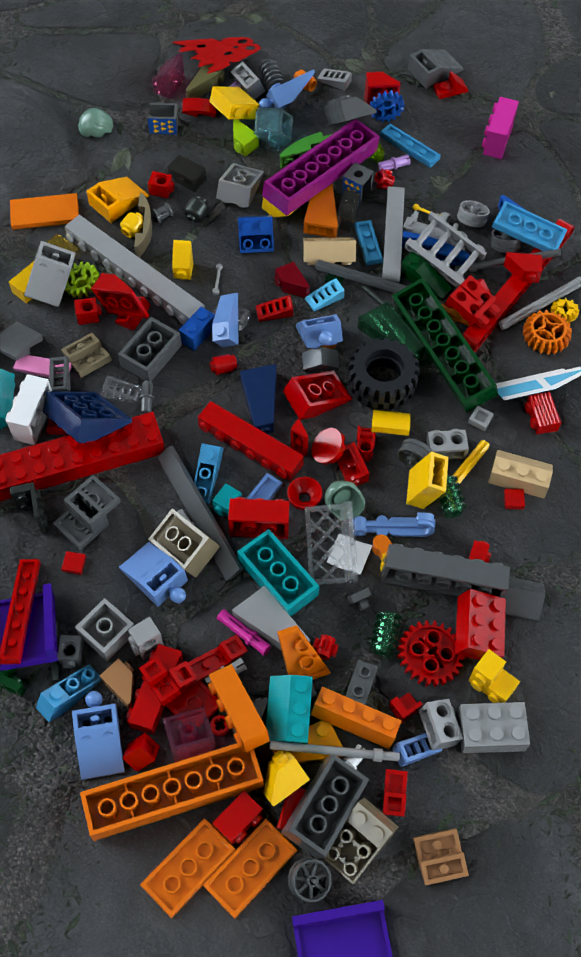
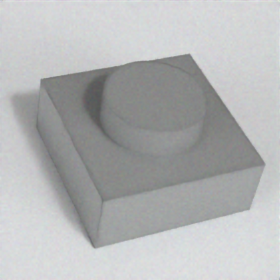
(480, 418)

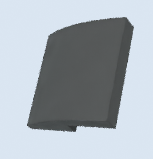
(17, 340)

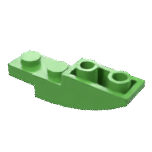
(300, 147)

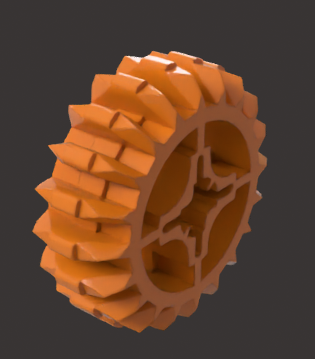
(549, 327)

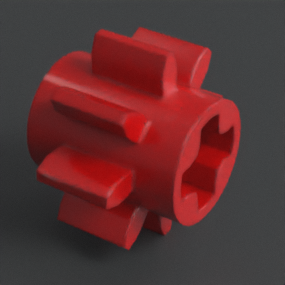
(384, 179)
(325, 647)

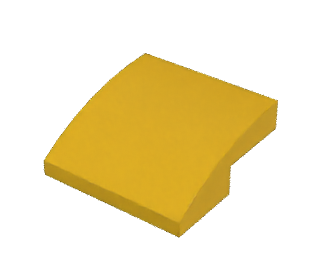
(391, 422)

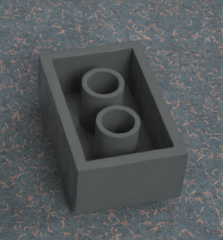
(150, 349)

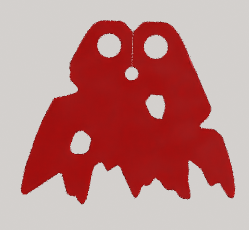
(215, 50)

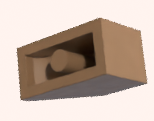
(120, 681)

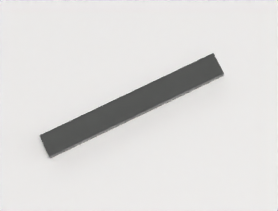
(199, 511)

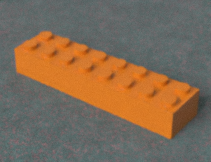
(170, 790)

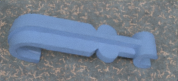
(420, 526)

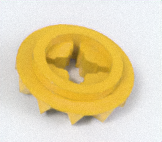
(572, 308)

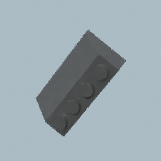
(345, 109)

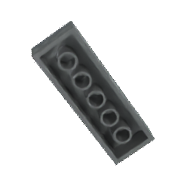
(442, 572)

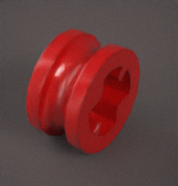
(218, 718)

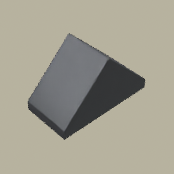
(320, 359)

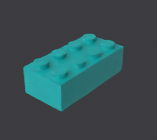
(278, 572)

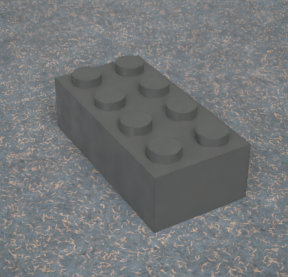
(325, 806)

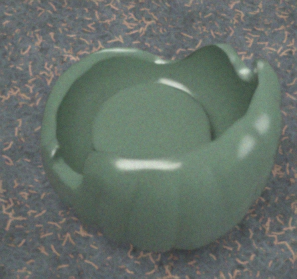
(95, 123)
(345, 491)

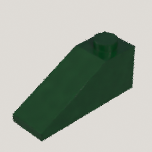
(416, 267)

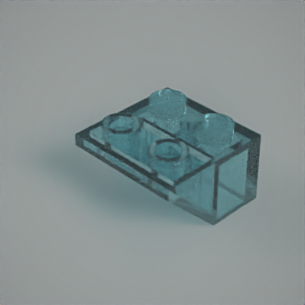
(274, 126)

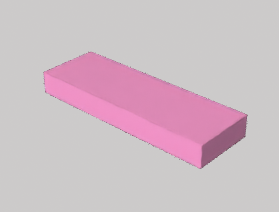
(35, 366)

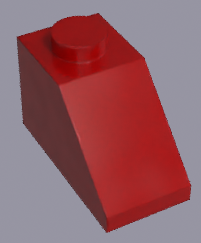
(524, 266)

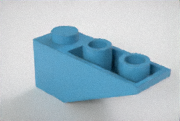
(208, 470)
(66, 693)

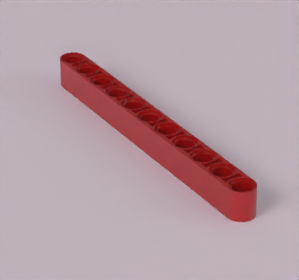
(507, 297)

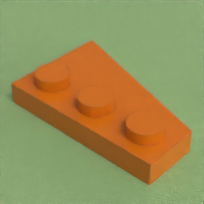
(300, 655)

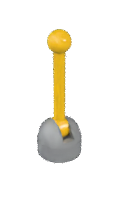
(447, 217)

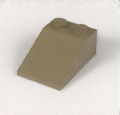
(184, 542)

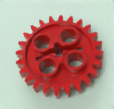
(416, 662)

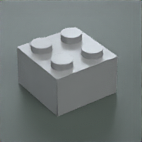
(105, 629)

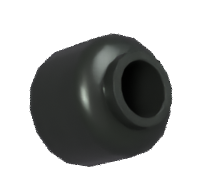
(196, 209)

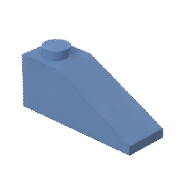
(226, 321)

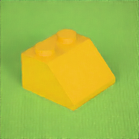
(283, 777)

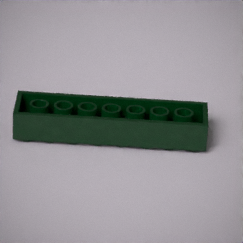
(445, 345)

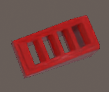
(273, 304)

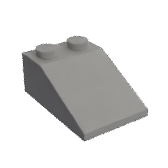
(239, 185)

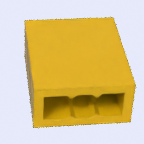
(233, 102)
(427, 480)

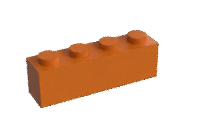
(238, 708)
(356, 718)

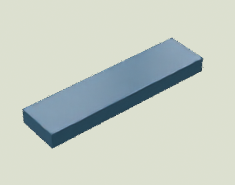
(410, 145)

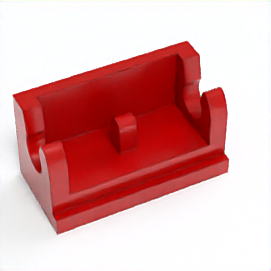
(353, 465)

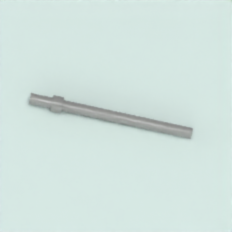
(376, 754)

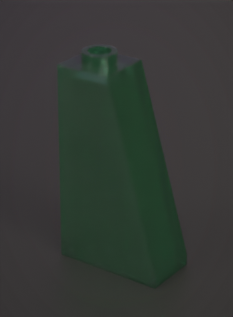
(386, 323)

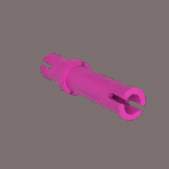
(249, 636)

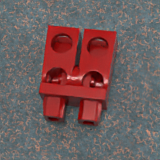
(472, 301)

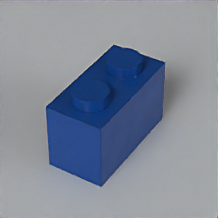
(197, 328)

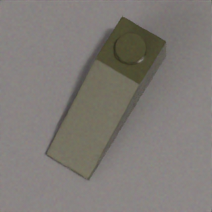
(203, 82)

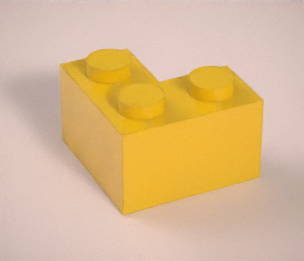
(493, 679)

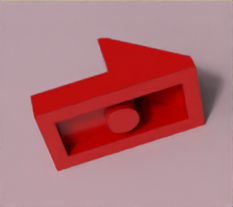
(449, 88)

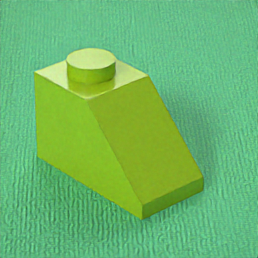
(244, 138)

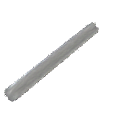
(540, 303)

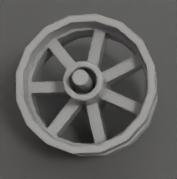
(473, 213)

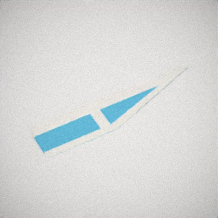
(536, 383)

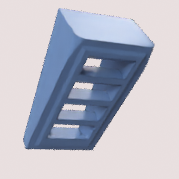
(406, 753)

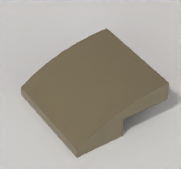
(86, 355)

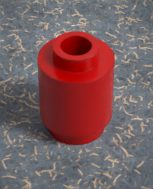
(223, 364)

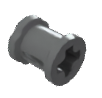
(168, 212)

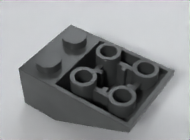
(432, 66)

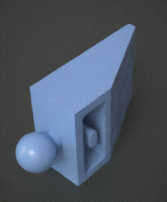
(284, 94)
(320, 331)
(156, 575)
(100, 743)

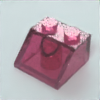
(169, 76)
(189, 734)

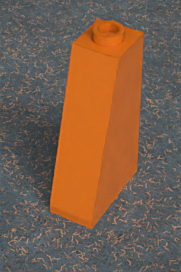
(321, 214)

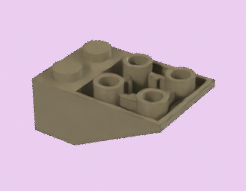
(360, 840)

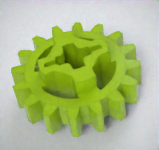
(81, 279)

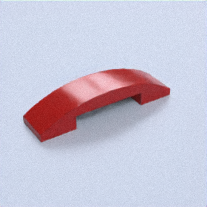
(200, 667)

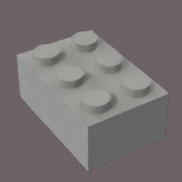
(493, 727)

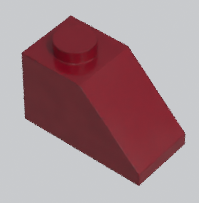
(291, 280)

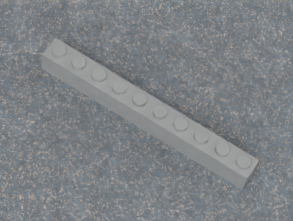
(132, 269)

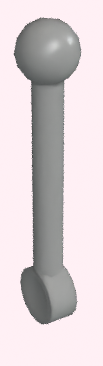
(215, 290)

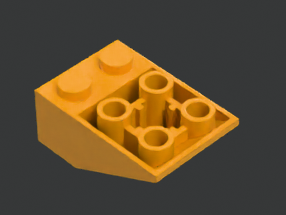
(114, 197)

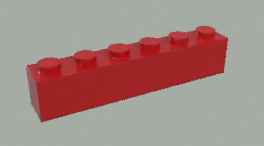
(250, 441)

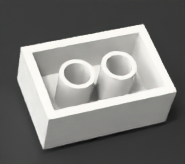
(27, 414)

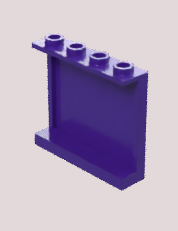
(41, 633)
(343, 932)

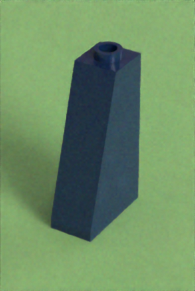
(260, 393)

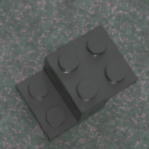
(86, 512)

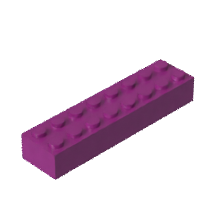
(320, 166)

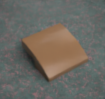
(440, 856)

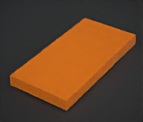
(43, 211)
(187, 868)
(250, 868)

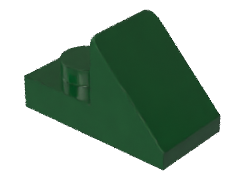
(11, 682)

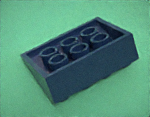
(84, 414)

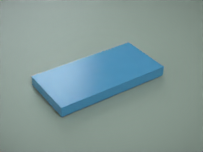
(529, 227)

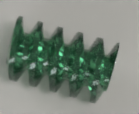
(451, 499)
(383, 633)

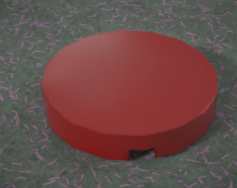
(328, 446)

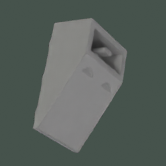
(49, 273)

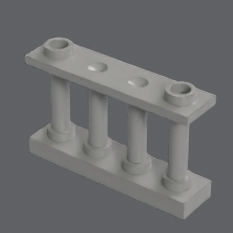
(442, 267)

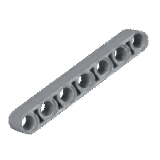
(393, 234)

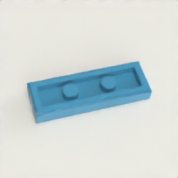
(368, 242)

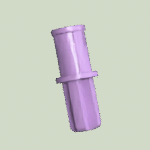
(394, 163)

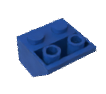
(255, 234)

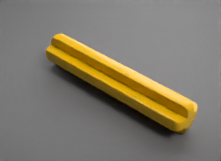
(471, 460)

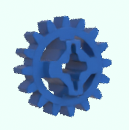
(387, 106)

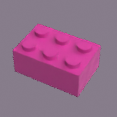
(500, 127)

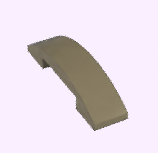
(143, 239)

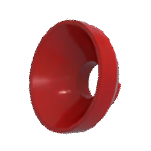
(307, 486)

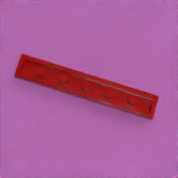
(19, 611)

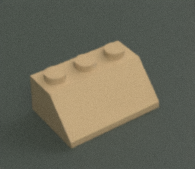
(329, 250)
(521, 473)

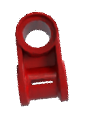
(365, 440)

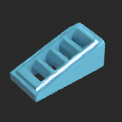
(336, 293)

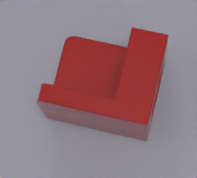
(404, 707)
(141, 752)

